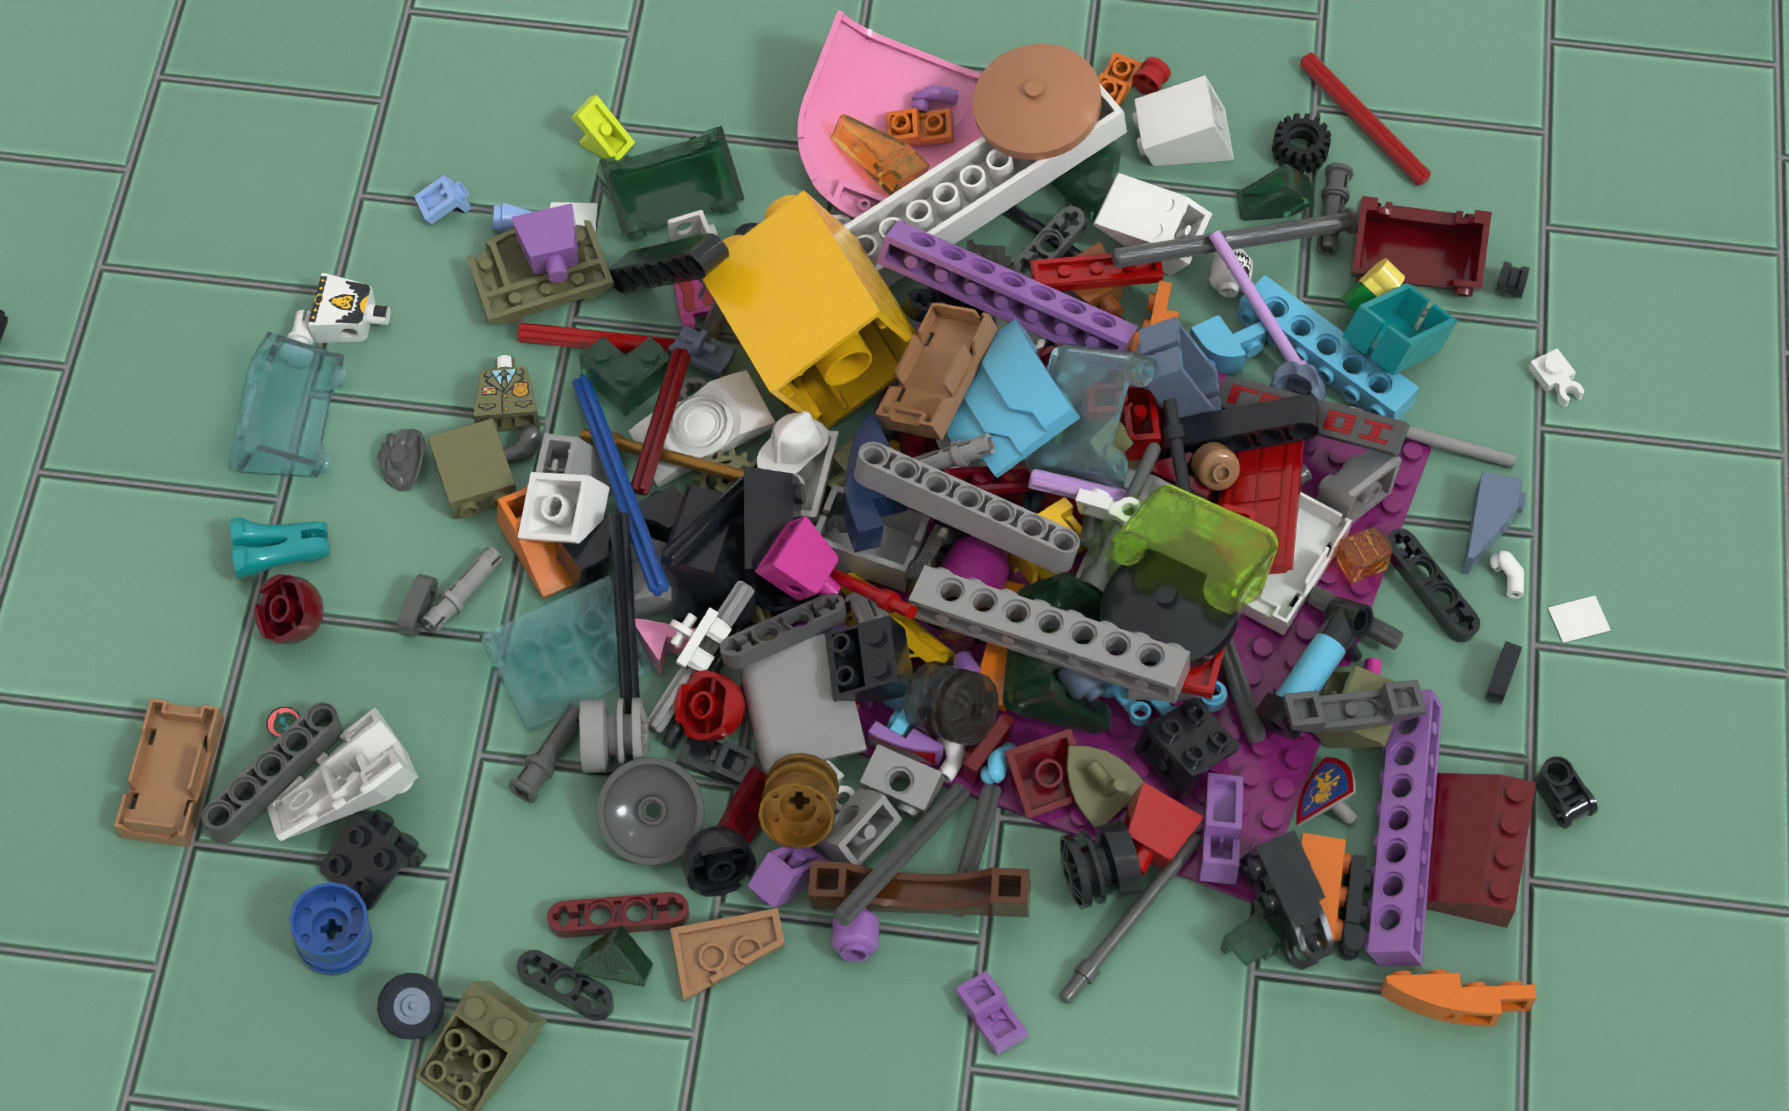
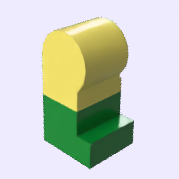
(1377, 281)

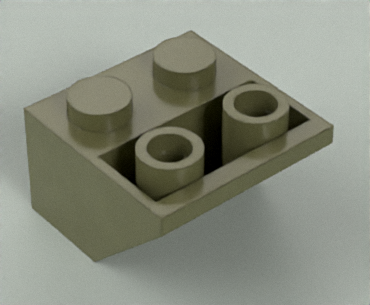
(1347, 680)

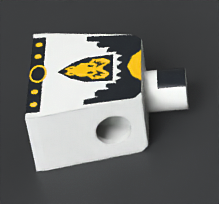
(344, 311)

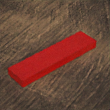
(1092, 272)

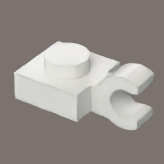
(1102, 506)

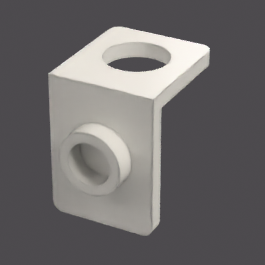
(699, 225)

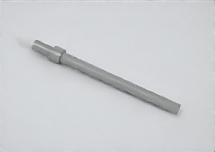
(1459, 446)

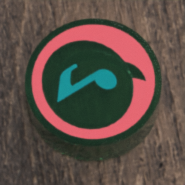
(280, 720)

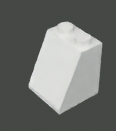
(1183, 125)

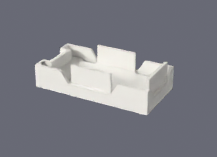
(1315, 530)

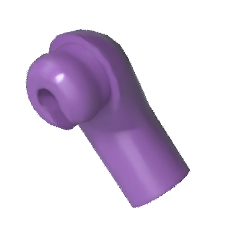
(966, 660)

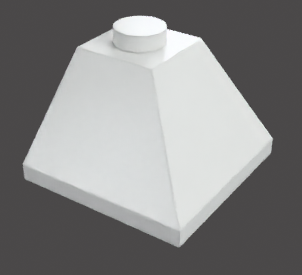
(562, 507)

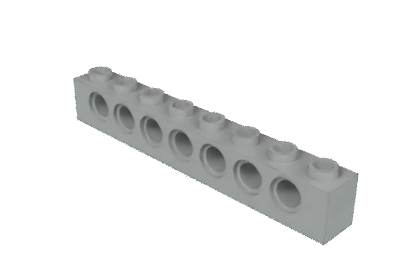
(1059, 648)

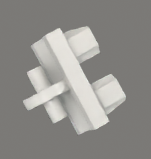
(692, 654)

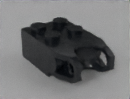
(1288, 897)

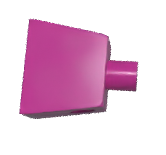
(800, 561)

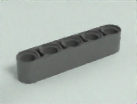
(268, 788)

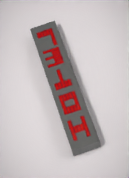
(1335, 420)

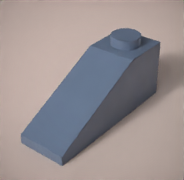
(1492, 514)

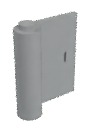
(795, 708)

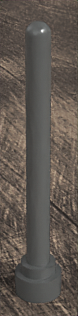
(1096, 574)

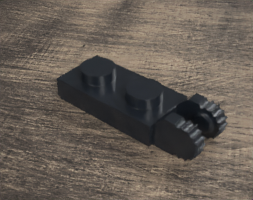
(1354, 911)

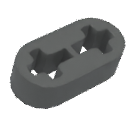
(417, 604)

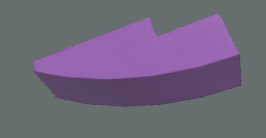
(1221, 828)

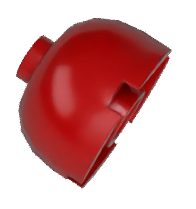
(709, 706)

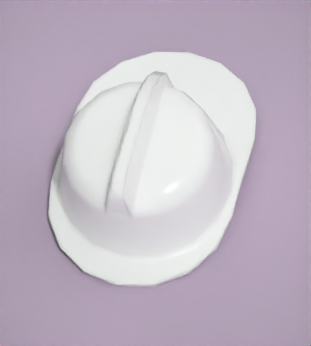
(793, 444)

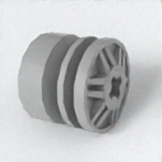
(611, 734)

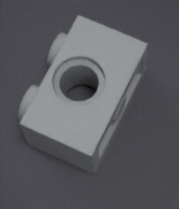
(888, 766)
(860, 827)

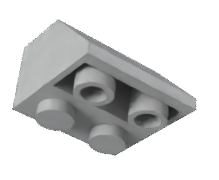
(569, 456)

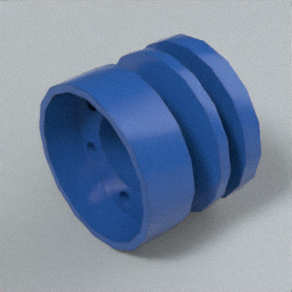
(328, 909)

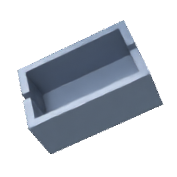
(1180, 369)

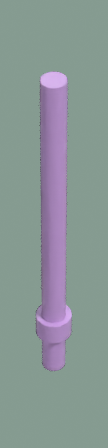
(1254, 298)

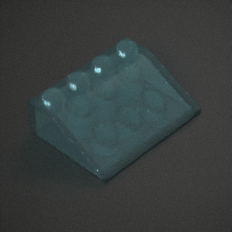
(559, 653)

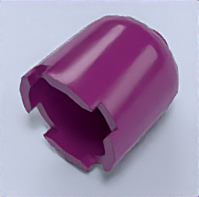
(979, 560)

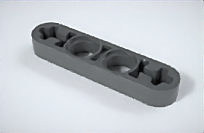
(827, 609)

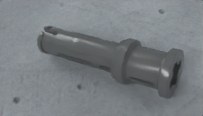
(1334, 196)
(540, 765)

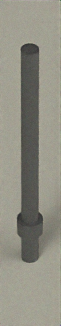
(1089, 968)

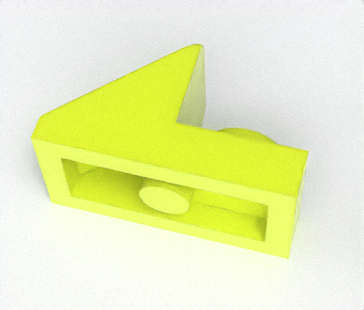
(602, 130)

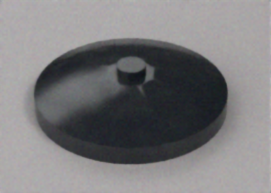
(1168, 606)

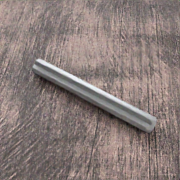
(729, 613)

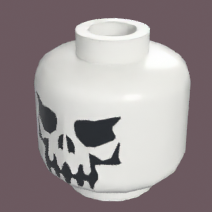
(1221, 277)

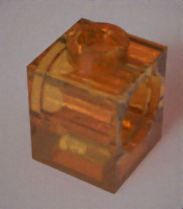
(1363, 554)

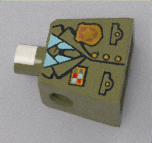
(506, 396)

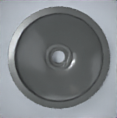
(624, 813)

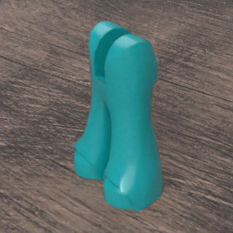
(268, 546)

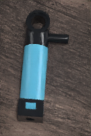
(1342, 625)

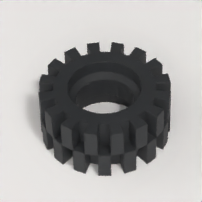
(1304, 129)

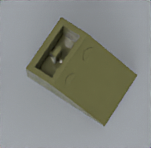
(480, 1046)

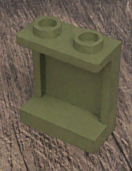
(472, 468)

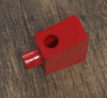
(1158, 826)

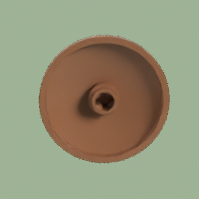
(1037, 101)

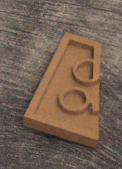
(723, 947)

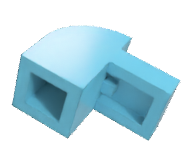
(1226, 348)

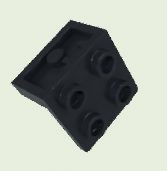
(1184, 746)

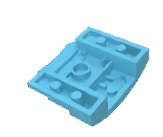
(1012, 401)

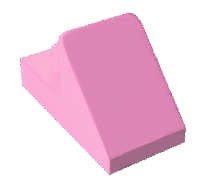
(656, 640)

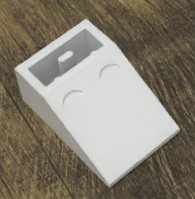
(1149, 214)

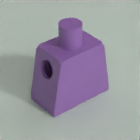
(549, 240)

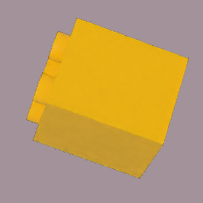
(811, 310)

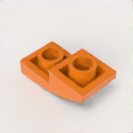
(1118, 76)
(921, 128)

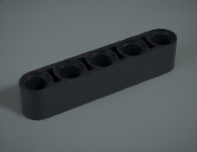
(1250, 425)

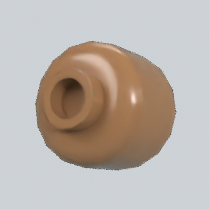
(1215, 466)

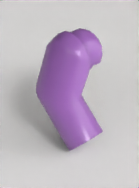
(933, 93)

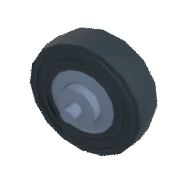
(410, 1006)

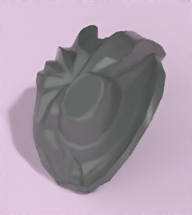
(402, 458)

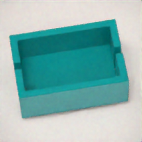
(1388, 332)

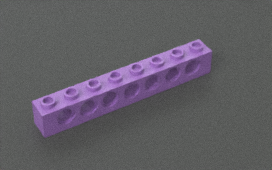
(1001, 290)
(1405, 942)

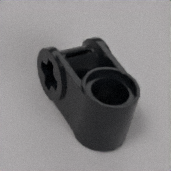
(1567, 798)

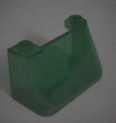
(671, 183)
(1034, 685)

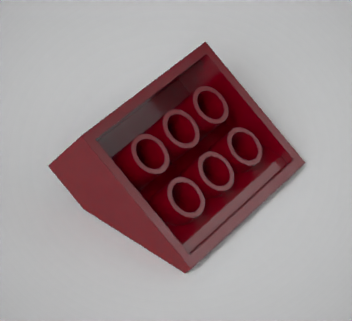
(1478, 845)

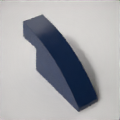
(862, 505)

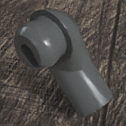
(526, 444)

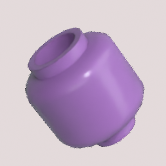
(857, 939)

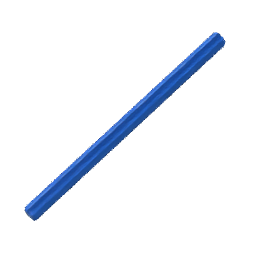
(620, 485)

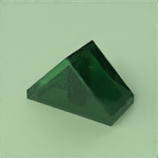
(615, 959)

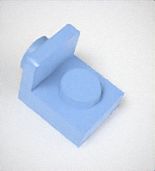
(442, 198)

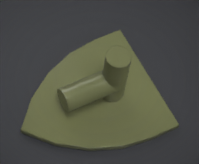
(1100, 783)

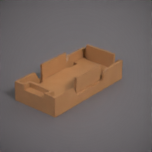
(936, 371)
(169, 773)

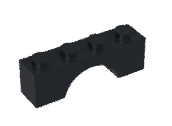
(591, 557)

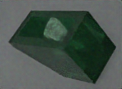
(1275, 195)

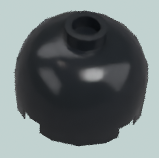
(717, 860)

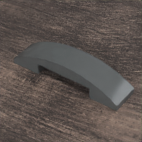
(1354, 710)

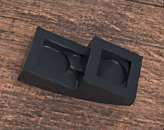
(717, 760)

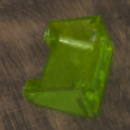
(1205, 537)

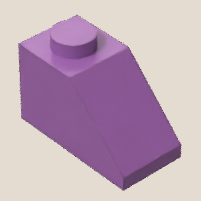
(784, 874)

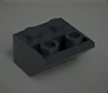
(869, 661)

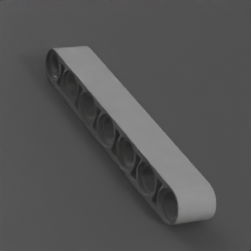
(966, 507)

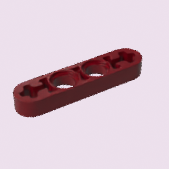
(618, 909)

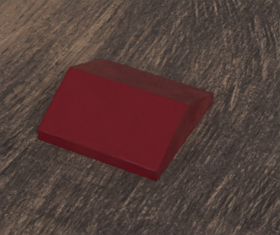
(1040, 773)

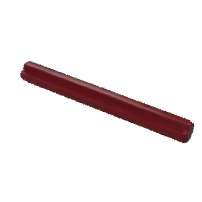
(660, 421)

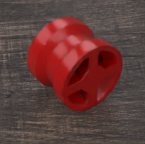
(1151, 75)

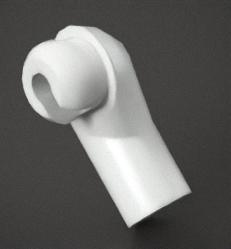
(1513, 570)
(952, 764)

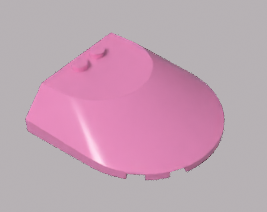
(866, 79)

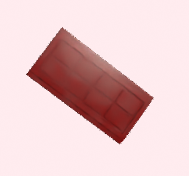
(1271, 485)

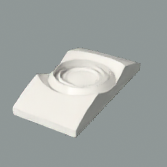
(711, 420)

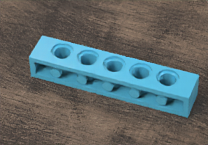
(1319, 336)

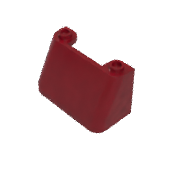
(1423, 244)

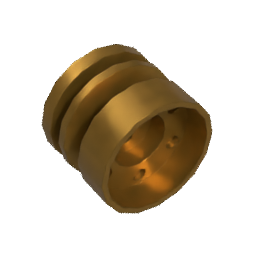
(799, 800)

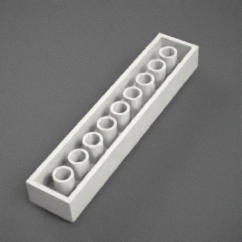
(974, 188)

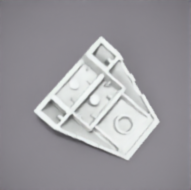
(357, 775)

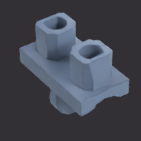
(705, 351)

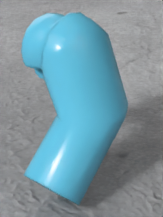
(996, 766)

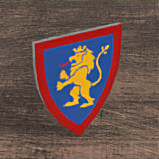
(1326, 790)

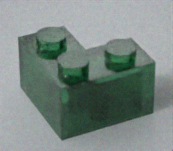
(1090, 180)
(625, 379)

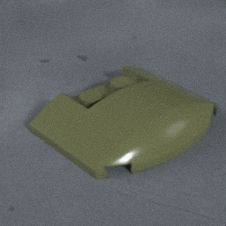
(512, 289)

